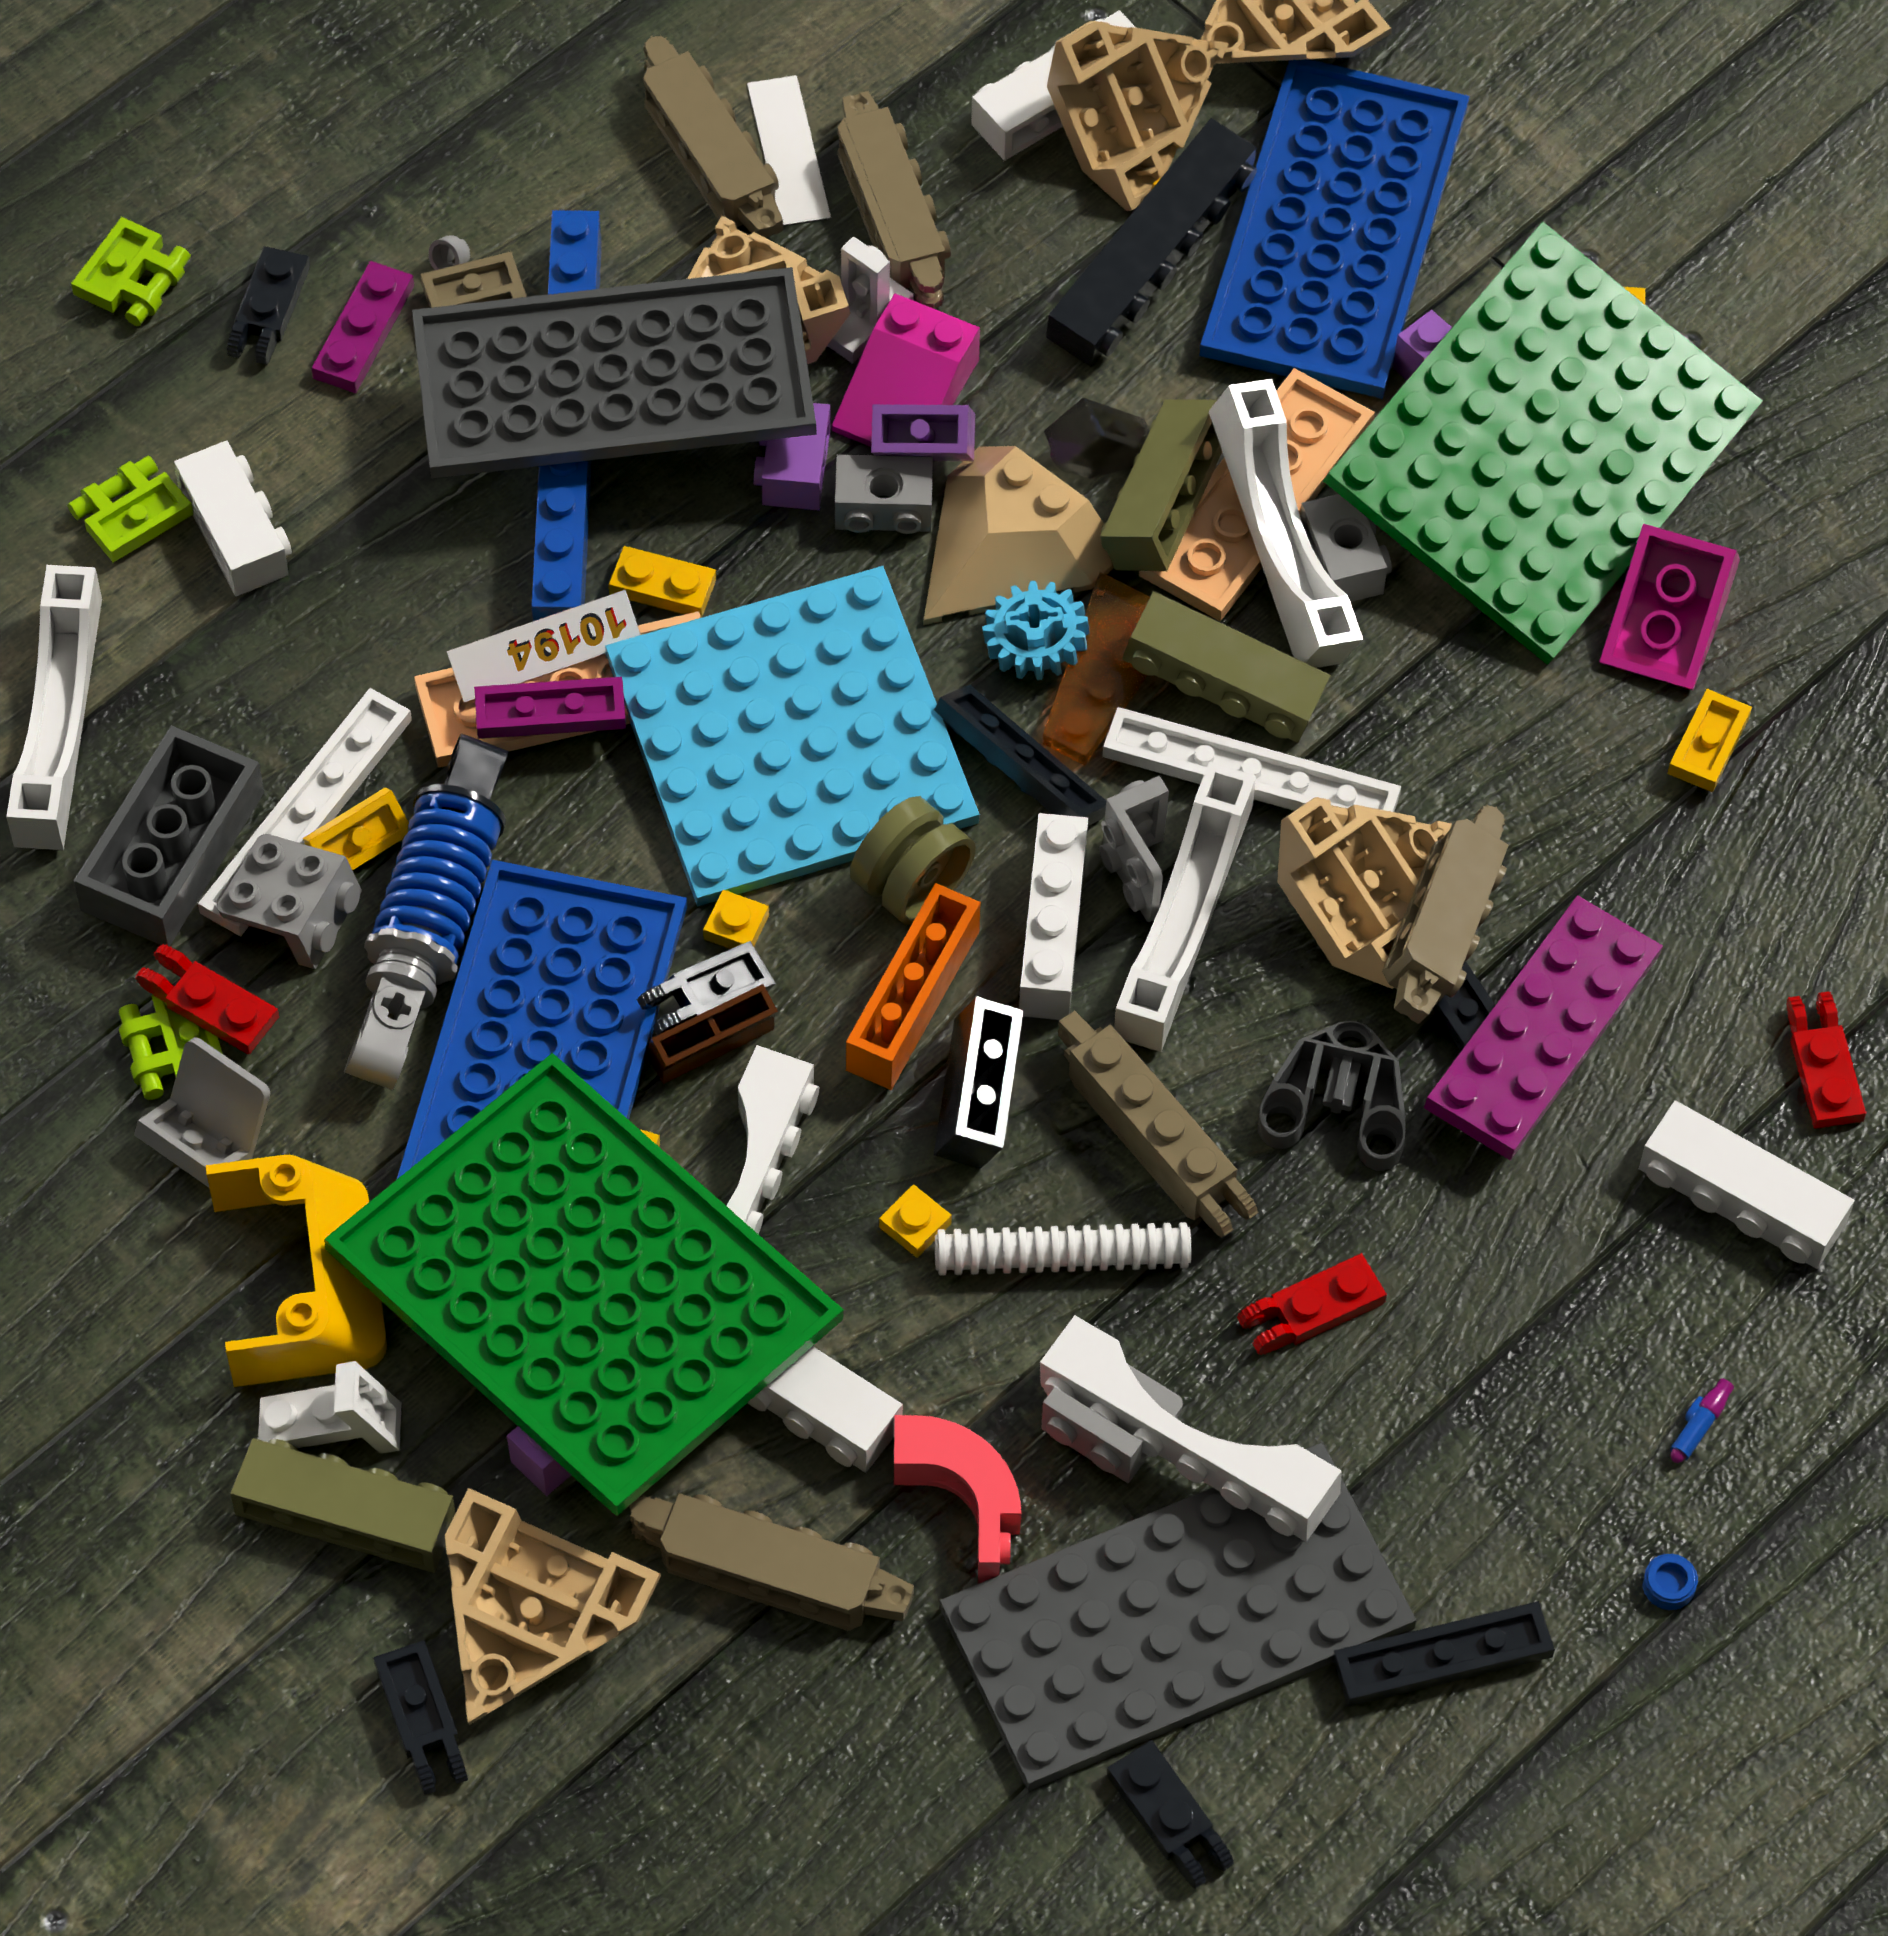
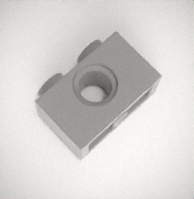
(866, 477)
(1336, 523)

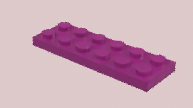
(1543, 1027)

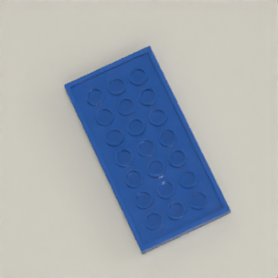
(1335, 226)
(544, 974)

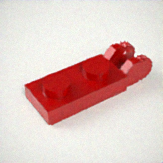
(210, 1000)
(1825, 1064)
(1315, 1304)

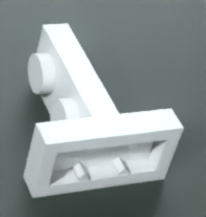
(867, 291)
(334, 1413)

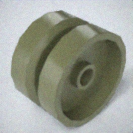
(909, 855)

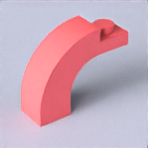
(958, 1460)

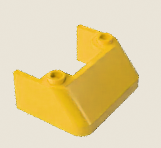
(315, 1328)

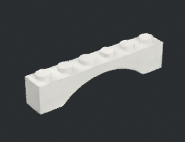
(1309, 603)
(48, 762)
(1197, 879)
(770, 1103)
(1276, 1482)

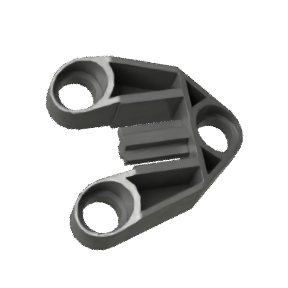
(1297, 1079)

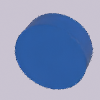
(1670, 1581)

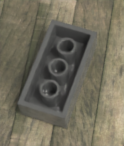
(169, 836)

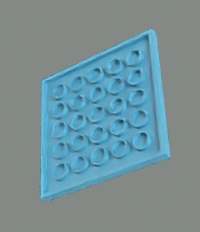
(787, 731)

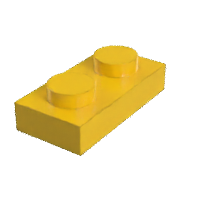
(663, 581)
(1709, 740)
(363, 829)

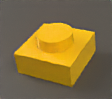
(735, 920)
(914, 1220)

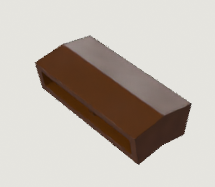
(709, 1026)

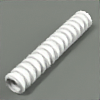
(1062, 1248)

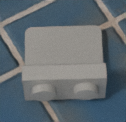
(1131, 825)
(293, 894)
(210, 1114)
(1096, 1436)

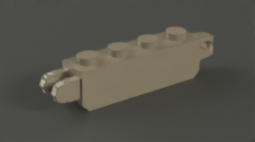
(708, 140)
(891, 197)
(1445, 913)
(1153, 1124)
(769, 1561)

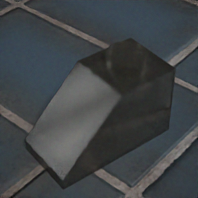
(1095, 439)

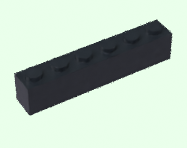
(1152, 243)

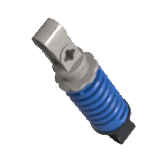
(428, 905)

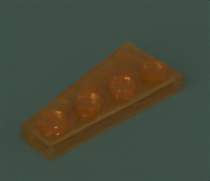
(1101, 677)

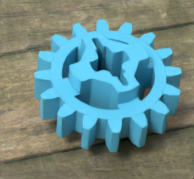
(1036, 630)

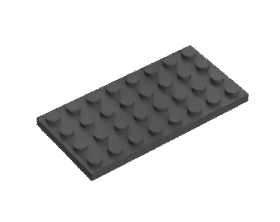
(613, 372)
(1166, 1625)

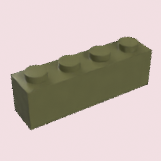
(1163, 487)
(1225, 667)
(343, 1504)

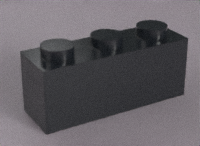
(978, 1083)

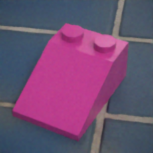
(908, 360)
(1670, 606)

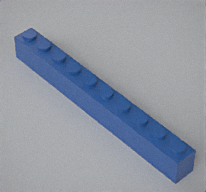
(565, 487)

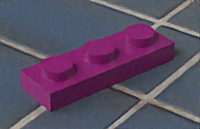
(363, 327)
(550, 707)

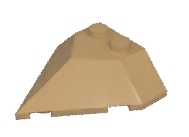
(1293, 29)
(1129, 101)
(819, 295)
(1008, 526)
(1353, 878)
(530, 1601)

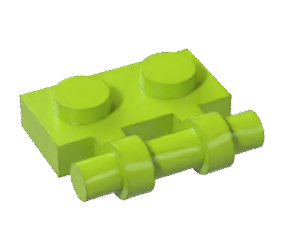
(120, 262)
(136, 517)
(176, 1030)

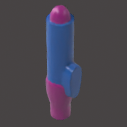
(1700, 1418)

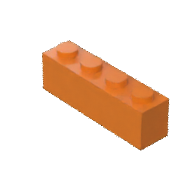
(913, 986)

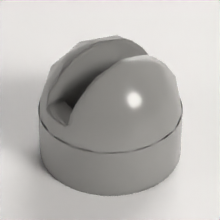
(446, 249)

